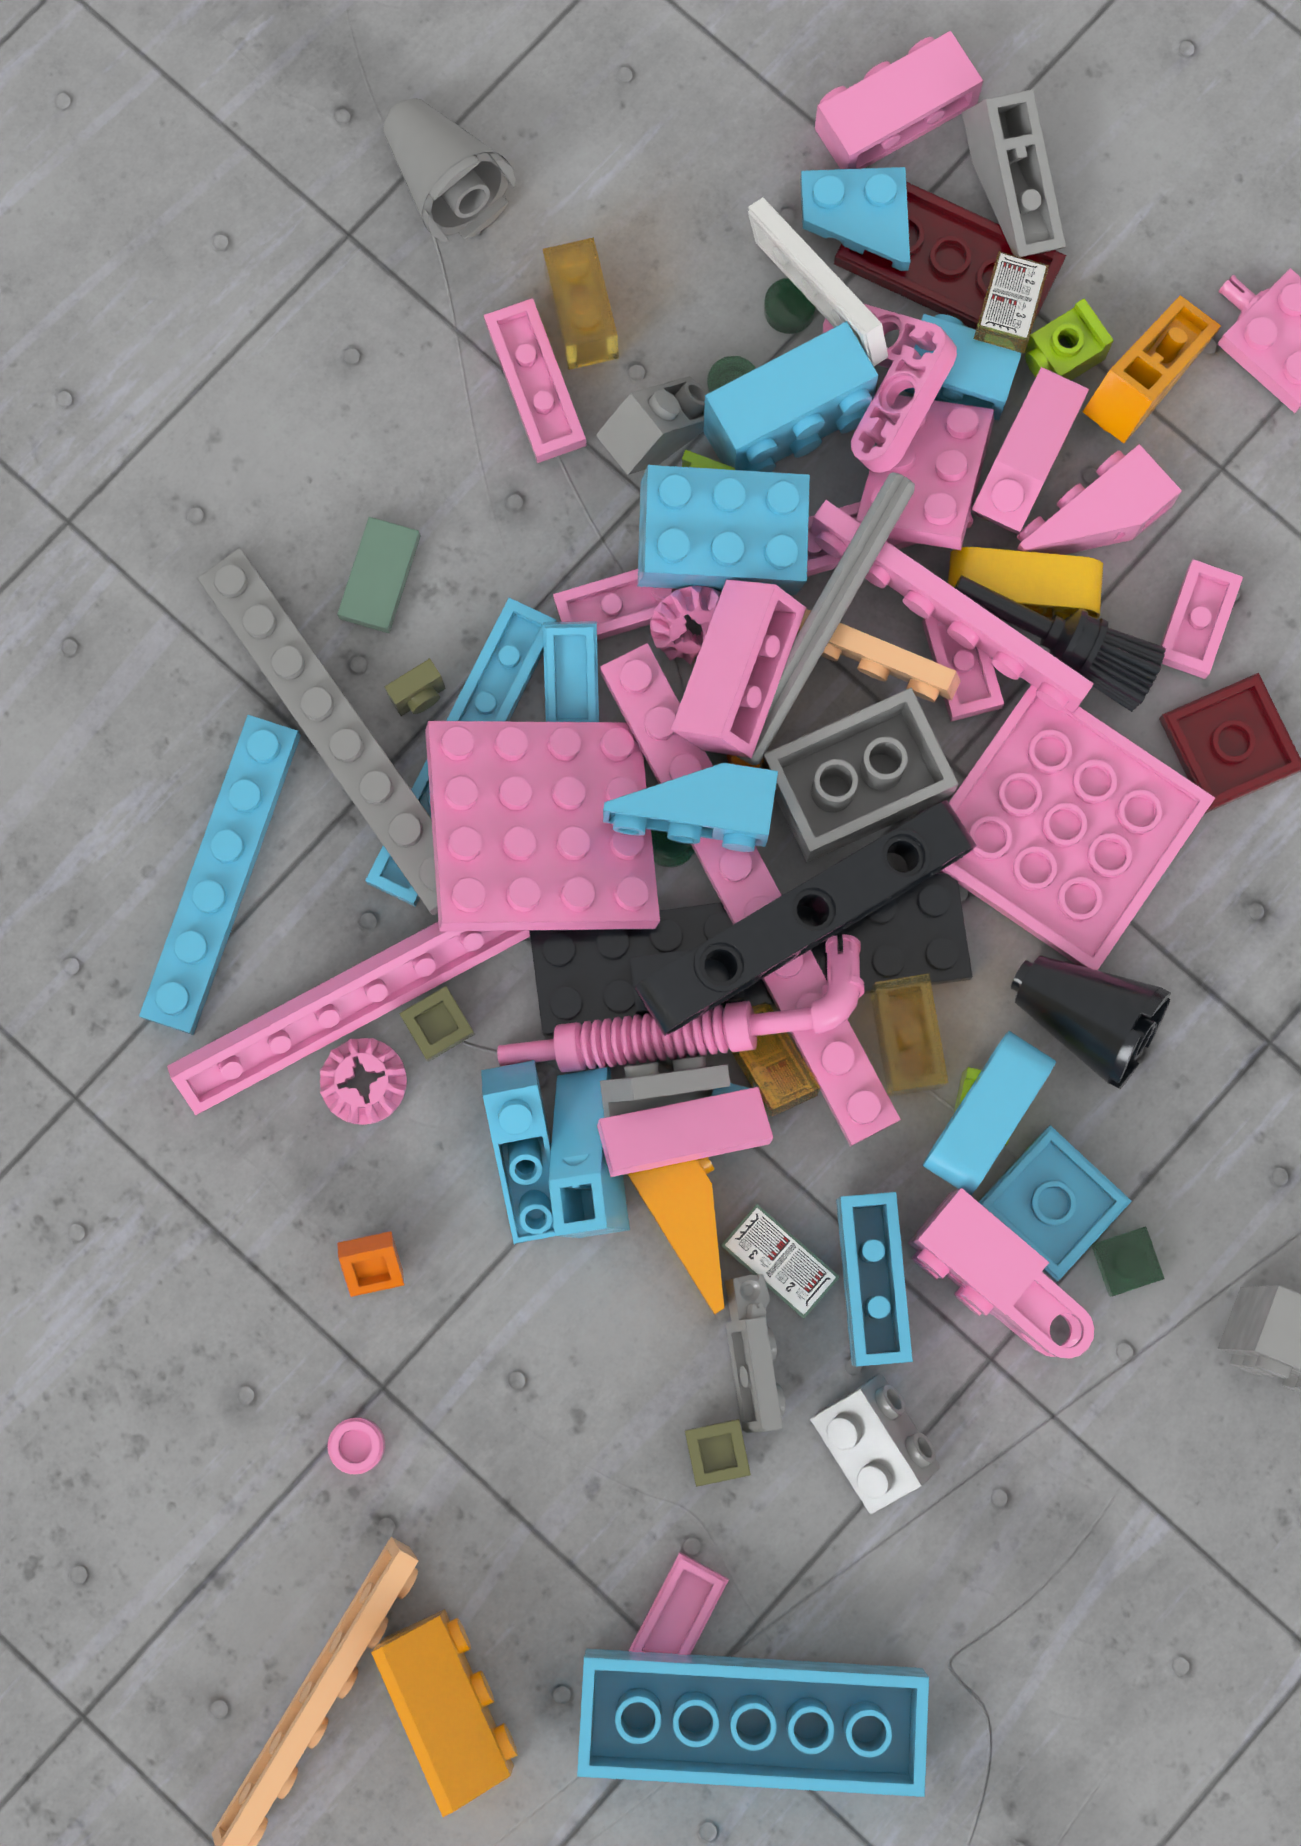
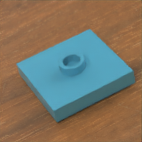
(1055, 1201)

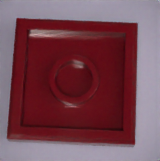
(1232, 741)

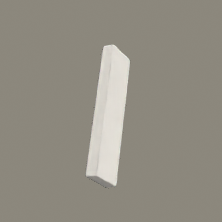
(816, 279)

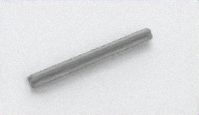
(834, 602)

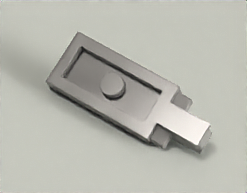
(752, 1355)

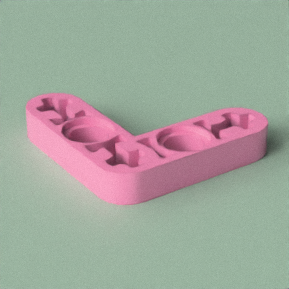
(905, 371)

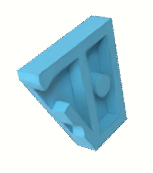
(859, 209)

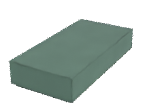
(379, 575)

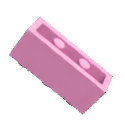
(898, 102)
(738, 668)

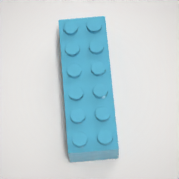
(753, 1722)

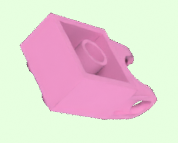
(999, 1275)

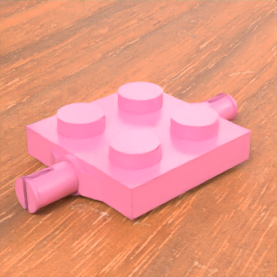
(1268, 335)

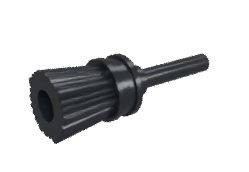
(1110, 659)

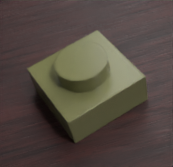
(416, 689)
(437, 1023)
(717, 1452)

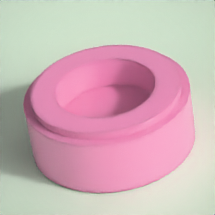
(356, 1445)

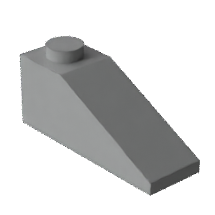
(1015, 171)

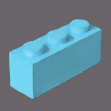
(874, 1279)

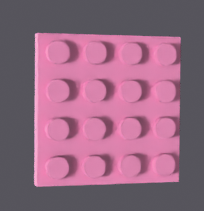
(1070, 827)
(526, 829)

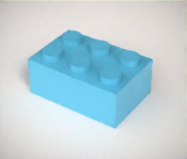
(791, 402)
(722, 526)

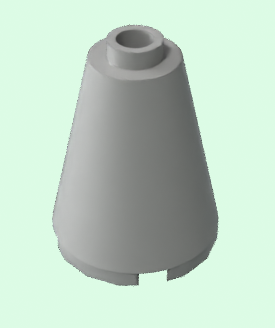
(448, 171)

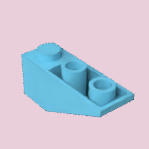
(713, 803)
(520, 1147)
(580, 1185)

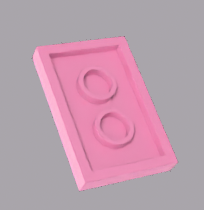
(944, 467)

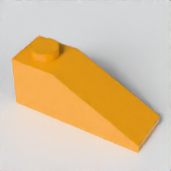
(1150, 369)
(684, 1210)

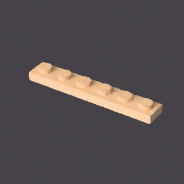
(328, 1679)

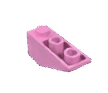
(1109, 511)

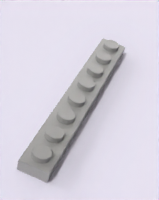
(326, 719)

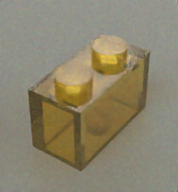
(581, 303)
(908, 1035)

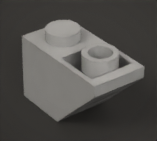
(654, 424)

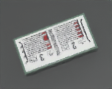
(785, 1262)

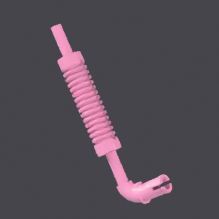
(723, 1028)

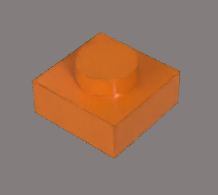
(370, 1264)

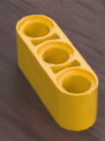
(1033, 579)

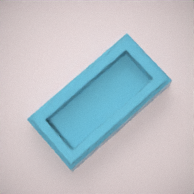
(571, 671)

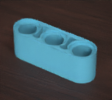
(989, 1113)

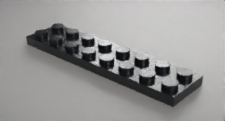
(590, 977)

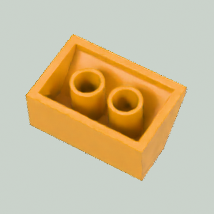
(445, 1710)

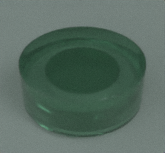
(787, 307)

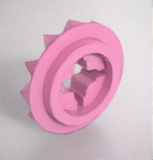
(669, 621)
(384, 1093)

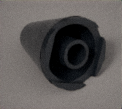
(1092, 1013)

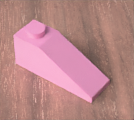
(1029, 451)

